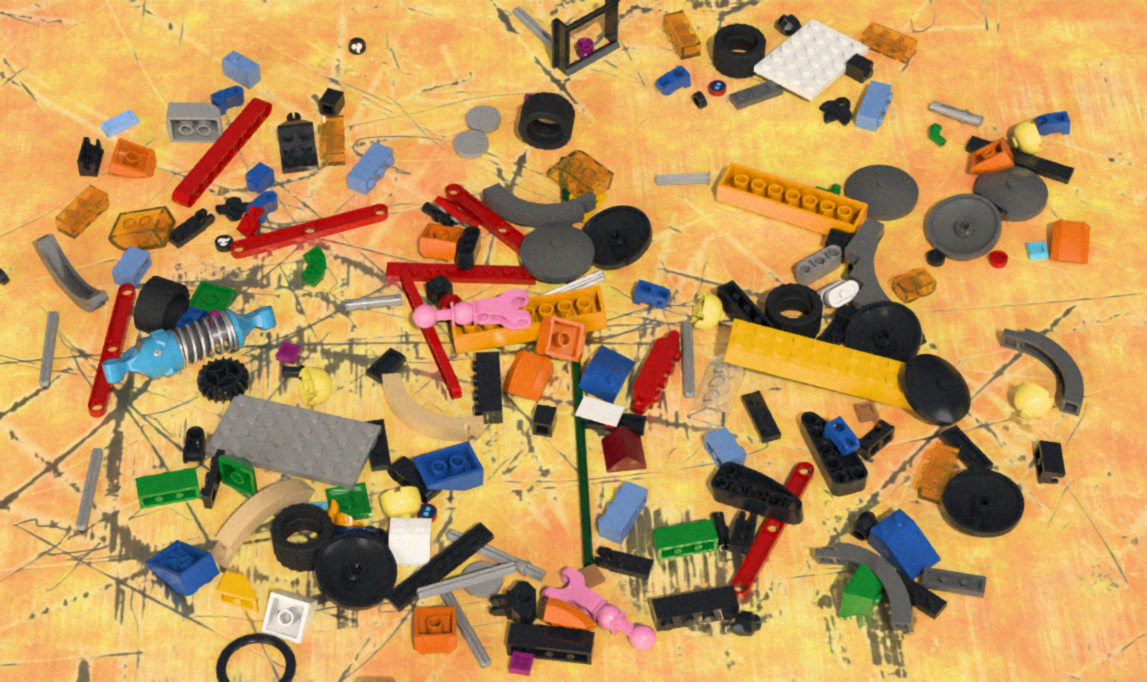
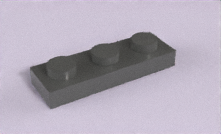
(755, 94)
(954, 582)

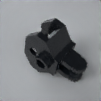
(517, 604)

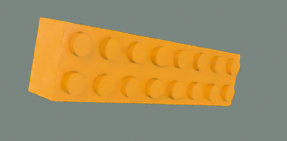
(789, 201)
(576, 305)

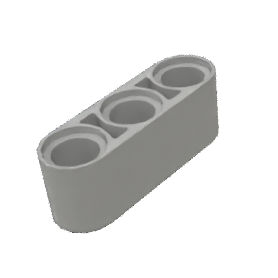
(818, 265)

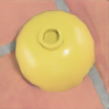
(1027, 137)
(707, 312)
(315, 385)
(1032, 401)
(402, 503)

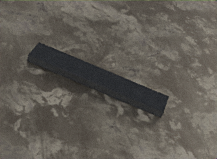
(1031, 162)
(440, 566)

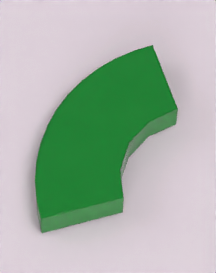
(315, 267)

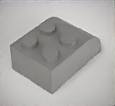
(193, 122)

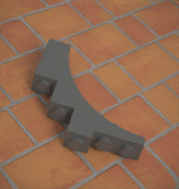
(862, 252)

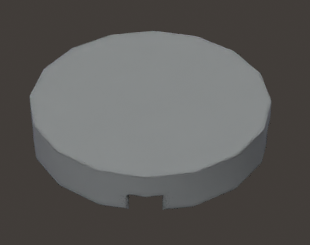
(483, 119)
(471, 144)
(484, 589)

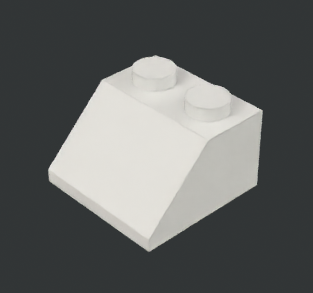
(411, 540)
(289, 615)

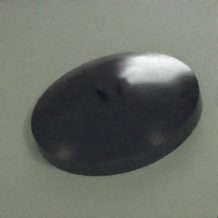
(619, 236)
(885, 331)
(935, 389)
(983, 503)
(355, 570)

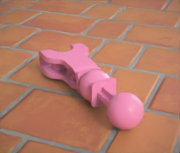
(485, 311)
(592, 604)

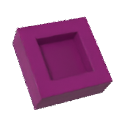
(288, 353)
(521, 663)

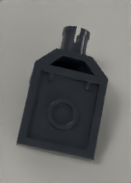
(297, 145)

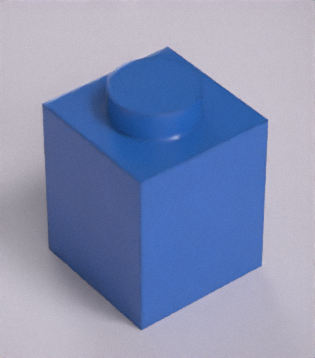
(260, 178)

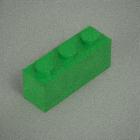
(167, 488)
(685, 539)

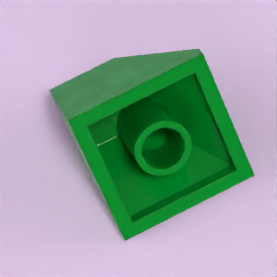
(238, 473)
(861, 593)

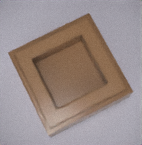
(866, 411)
(592, 576)

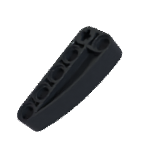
(841, 473)
(755, 493)

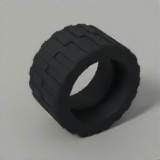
(738, 37)
(550, 107)
(796, 298)
(160, 304)
(296, 519)

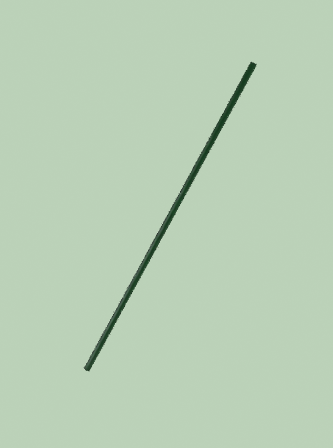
(581, 453)

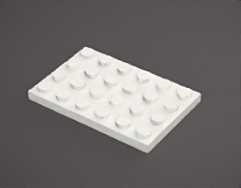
(810, 59)

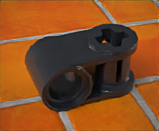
(194, 445)

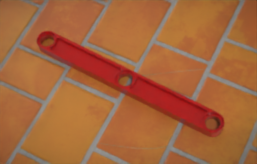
(487, 218)
(296, 234)
(115, 337)
(432, 340)
(766, 539)

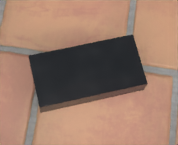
(386, 364)

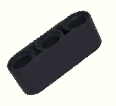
(469, 248)
(406, 474)

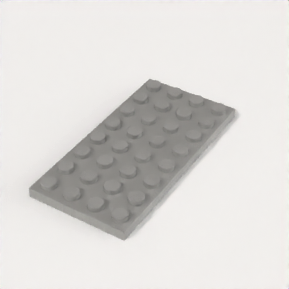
(295, 440)

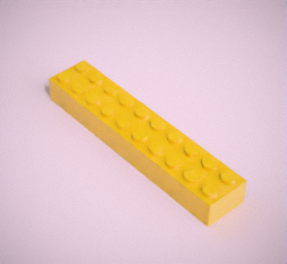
(816, 363)

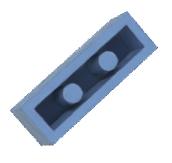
(874, 106)
(370, 168)
(622, 512)

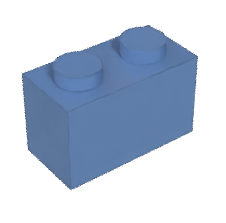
(241, 69)
(132, 266)
(723, 447)

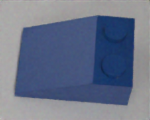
(606, 374)
(450, 468)
(903, 544)
(184, 567)

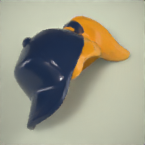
(345, 523)

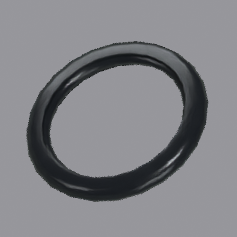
(274, 641)

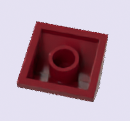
(623, 451)

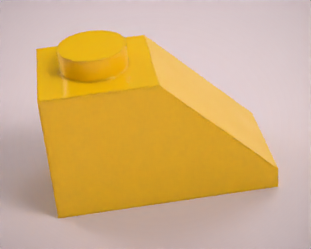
(237, 592)

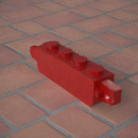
(655, 372)

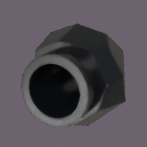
(788, 24)
(863, 524)
(746, 624)

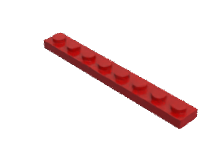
(479, 274)

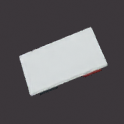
(599, 411)

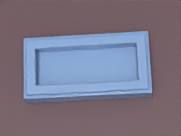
(119, 123)

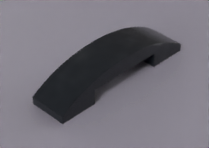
(836, 331)

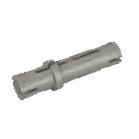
(959, 114)
(373, 302)

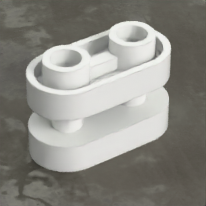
(838, 293)

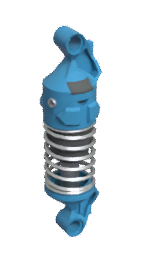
(170, 350)

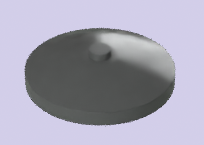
(885, 189)
(1016, 191)
(964, 227)
(557, 253)

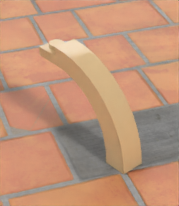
(424, 421)
(255, 512)

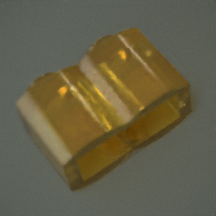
(913, 285)

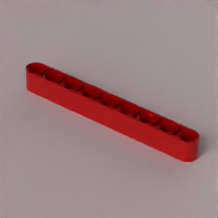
(221, 152)

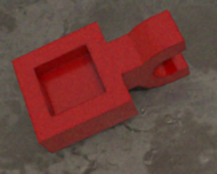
(249, 223)

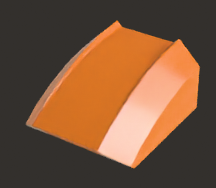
(991, 158)
(132, 160)
(440, 241)
(1070, 241)
(561, 339)
(529, 375)
(562, 614)
(435, 630)

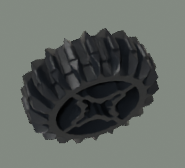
(223, 379)

